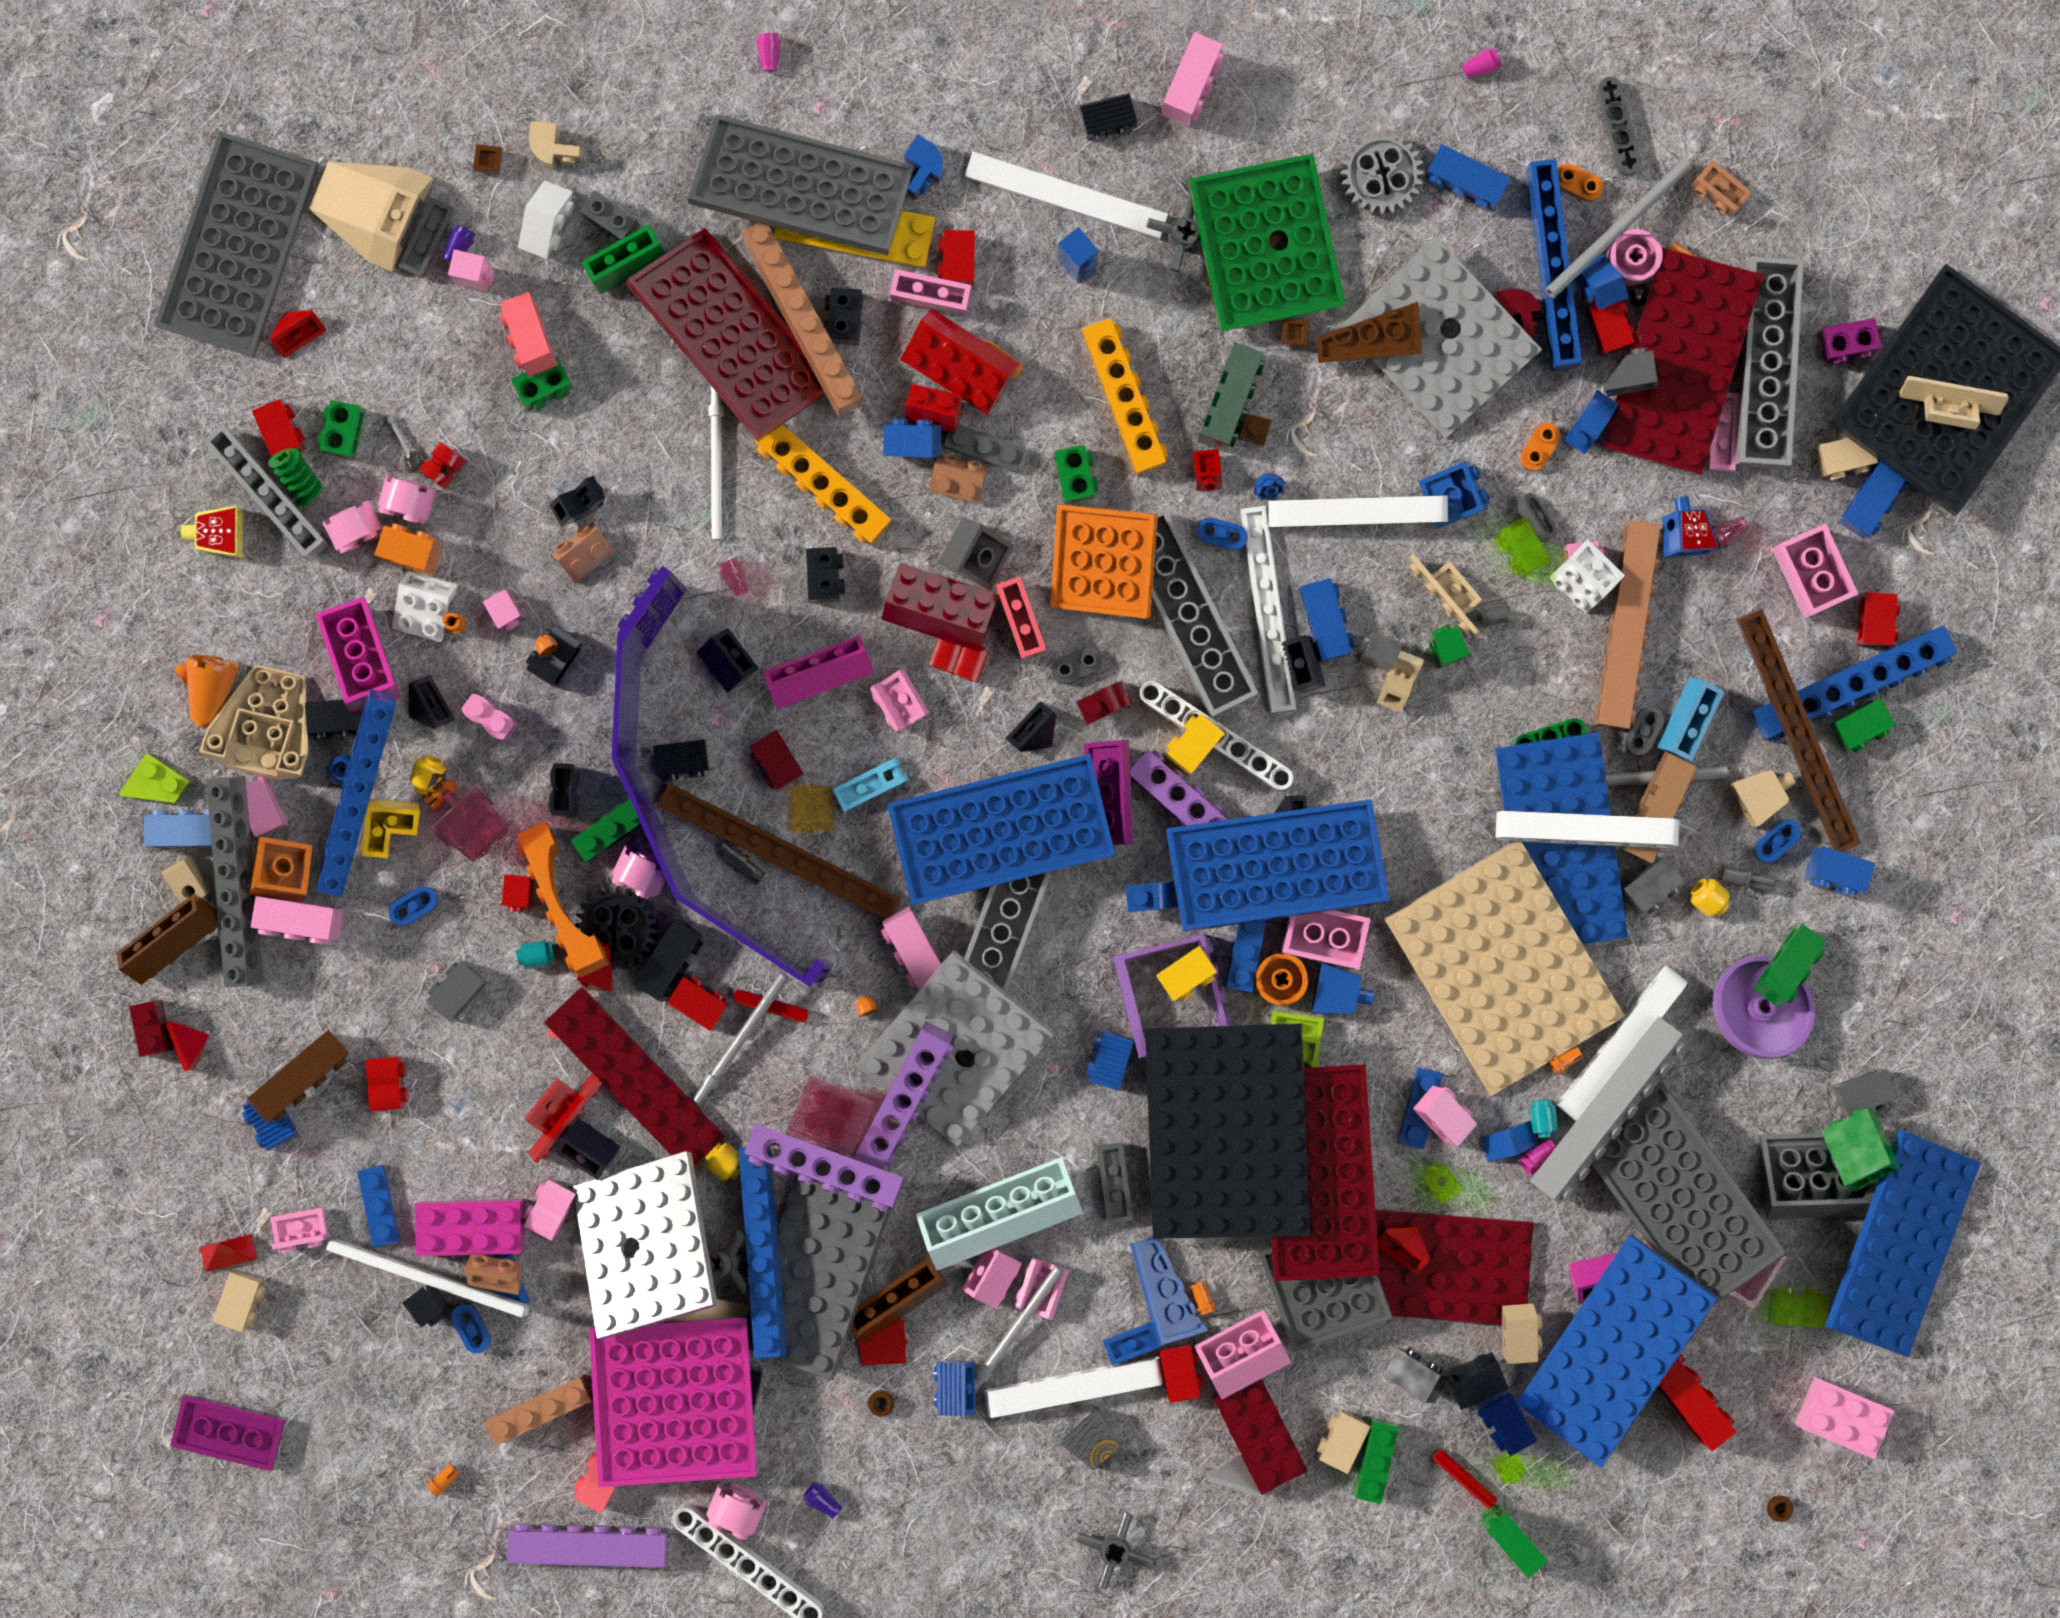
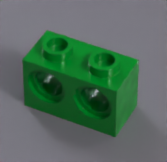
(545, 391)
(349, 430)
(1069, 475)
(1447, 645)

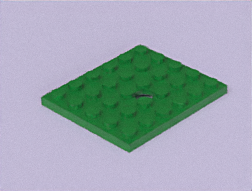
(1234, 221)

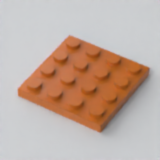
(1104, 560)

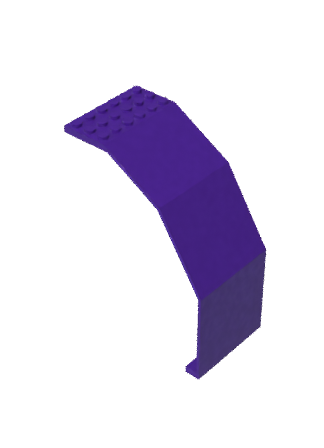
(633, 640)

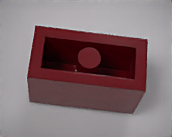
(776, 760)
(150, 1028)

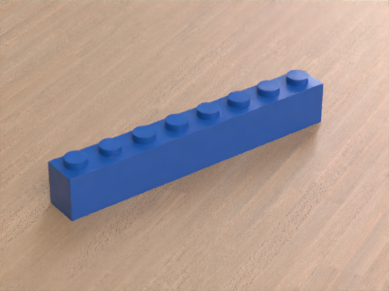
(1552, 261)
(763, 1259)

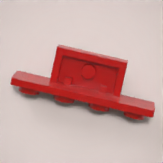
(557, 1110)

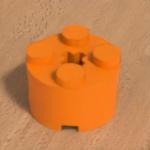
(1284, 993)

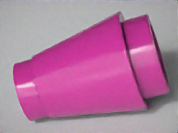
(768, 50)
(1482, 64)
(1535, 1157)

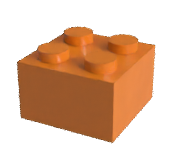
(407, 550)
(280, 869)

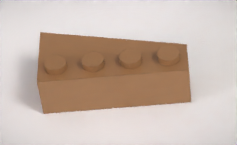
(1664, 796)

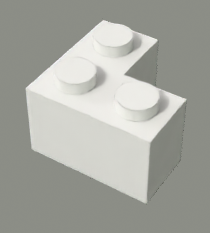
(544, 218)

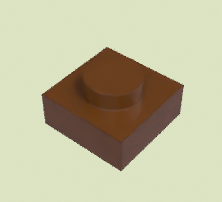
(487, 159)
(1294, 332)
(1255, 429)

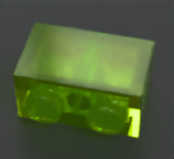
(1521, 548)
(1798, 1308)

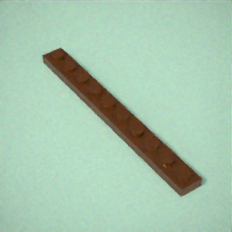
(1798, 730)
(778, 851)

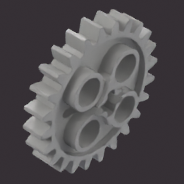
(1359, 178)

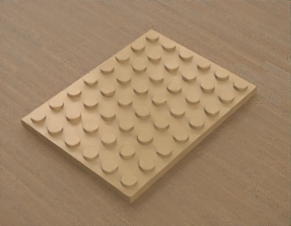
(1504, 967)

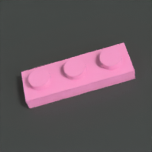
(1723, 448)

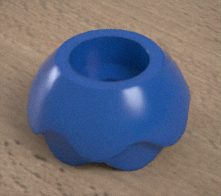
(1269, 486)
(334, 768)

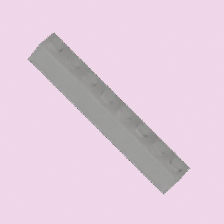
(1609, 1110)

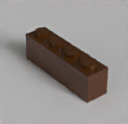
(167, 939)
(297, 1077)
(897, 1300)

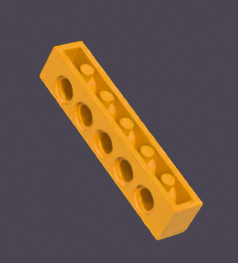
(1094, 338)
(877, 520)

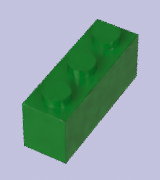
(623, 259)
(607, 832)
(1790, 965)
(1375, 1460)

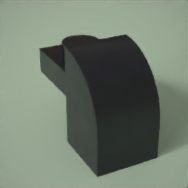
(578, 502)

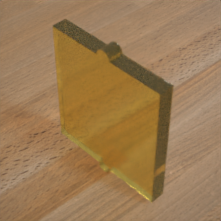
(812, 808)

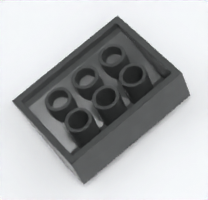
(1804, 1180)

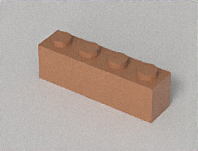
(539, 1410)

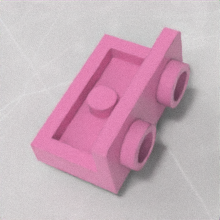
(899, 701)
(298, 1229)
(1035, 1275)

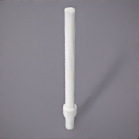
(716, 411)

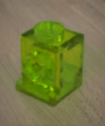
(1445, 1192)
(1508, 1468)

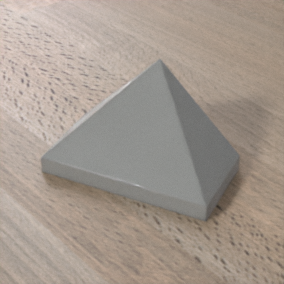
(1234, 1475)

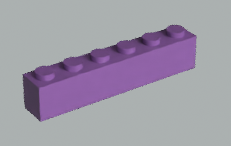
(587, 1546)

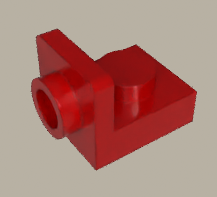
(1207, 470)

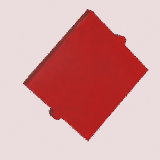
(886, 1346)

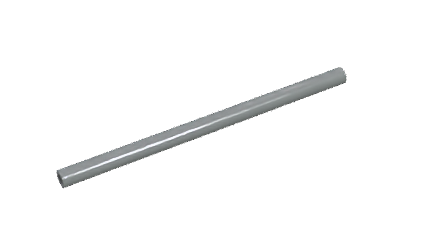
(1641, 778)

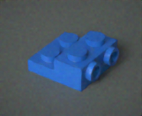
(1462, 489)

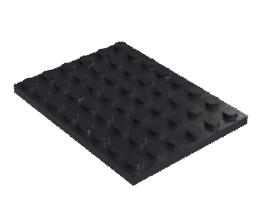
(1958, 339)
(1227, 1131)

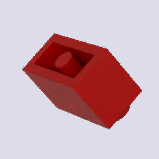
(958, 256)
(1610, 327)
(934, 405)
(278, 427)
(1878, 619)
(698, 1003)
(1180, 1372)

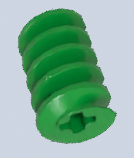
(296, 475)

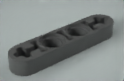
(1614, 127)

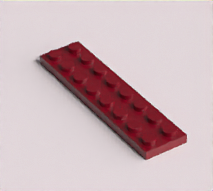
(633, 1077)

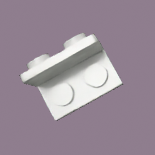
(1586, 576)
(422, 605)

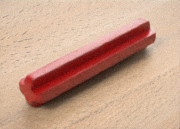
(777, 1007)
(1464, 1478)

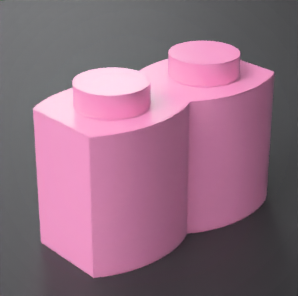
(485, 713)
(550, 1209)

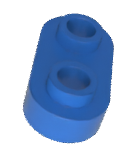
(1222, 533)
(1776, 841)
(414, 906)
(468, 1329)

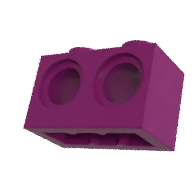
(1848, 335)

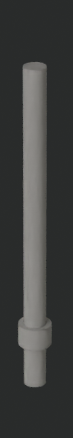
(712, 1079)
(985, 1371)

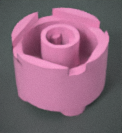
(1644, 248)
(406, 498)
(352, 527)
(639, 872)
(735, 1510)

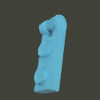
(869, 785)

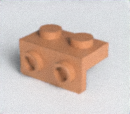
(1721, 189)
(958, 478)
(583, 552)
(493, 1274)

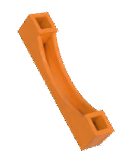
(540, 848)

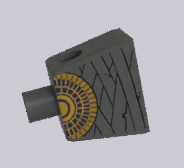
(1094, 1442)

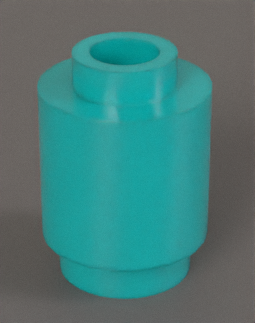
(536, 954)
(1543, 1118)

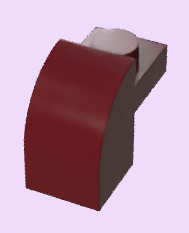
(1520, 305)
(1104, 702)

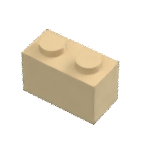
(1842, 457)
(239, 1301)
(1520, 1333)
(1342, 1441)

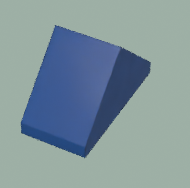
(1508, 1141)

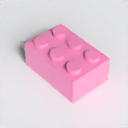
(1193, 80)
(1814, 571)
(297, 920)
(1327, 937)
(1242, 1354)
(1844, 1417)

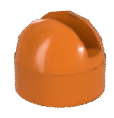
(546, 645)
(181, 671)
(866, 1006)

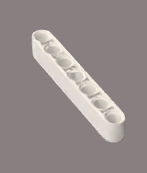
(1358, 511)
(1229, 737)
(1587, 829)
(1650, 1005)
(1074, 1387)
(741, 1553)

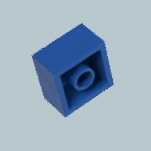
(1839, 870)

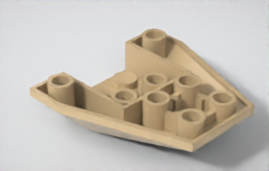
(370, 206)
(262, 726)

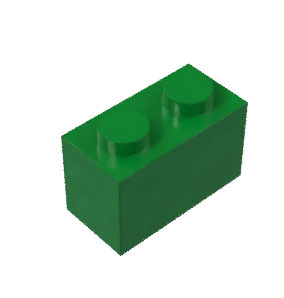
(1862, 725)

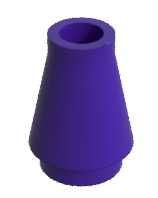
(460, 239)
(820, 1499)

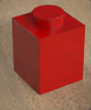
(517, 892)

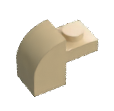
(545, 146)
(1400, 681)

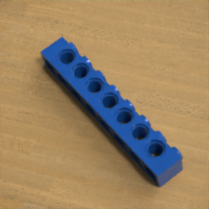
(1936, 640)
(355, 792)

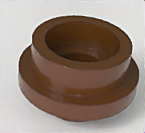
(877, 1411)
(1787, 1508)

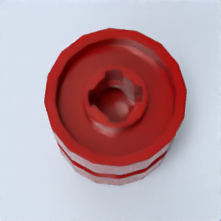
(450, 459)

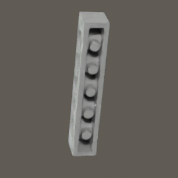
(266, 492)

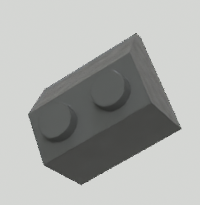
(1634, 374)
(976, 553)

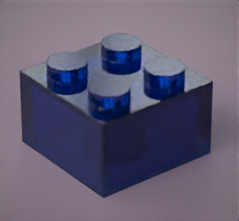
(1507, 1422)

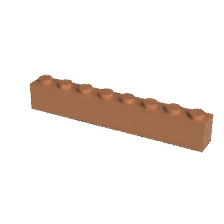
(802, 319)
(1627, 625)

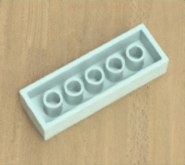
(999, 1214)

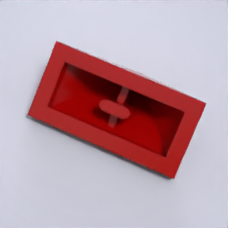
(295, 331)
(600, 979)
(187, 1043)
(1404, 1247)
(228, 1253)

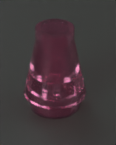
(1729, 531)
(734, 576)

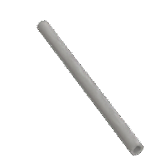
(1618, 228)

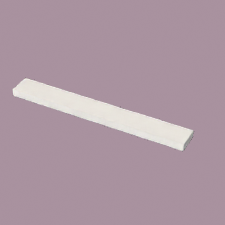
(1063, 194)
(1268, 609)
(427, 1277)

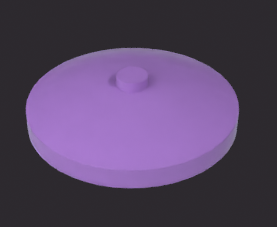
(1754, 1022)

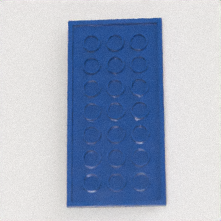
(1568, 778)
(1001, 829)
(1277, 865)
(1903, 1244)
(1617, 1350)

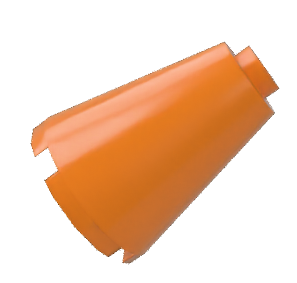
(208, 686)

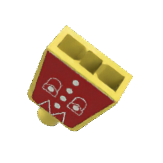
(217, 532)

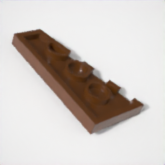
(1377, 337)

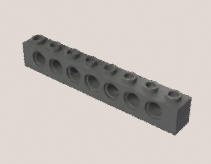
(232, 878)

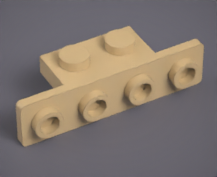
(1952, 402)
(1452, 591)

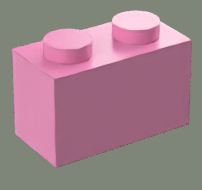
(471, 271)
(263, 808)
(1445, 1115)
(992, 1277)

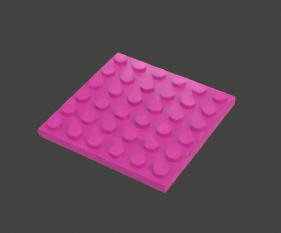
(674, 1403)

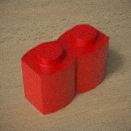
(959, 660)
(386, 1083)

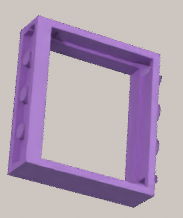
(1217, 995)

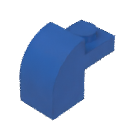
(928, 162)
(1591, 422)
(1151, 897)

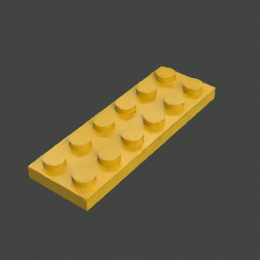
(908, 248)

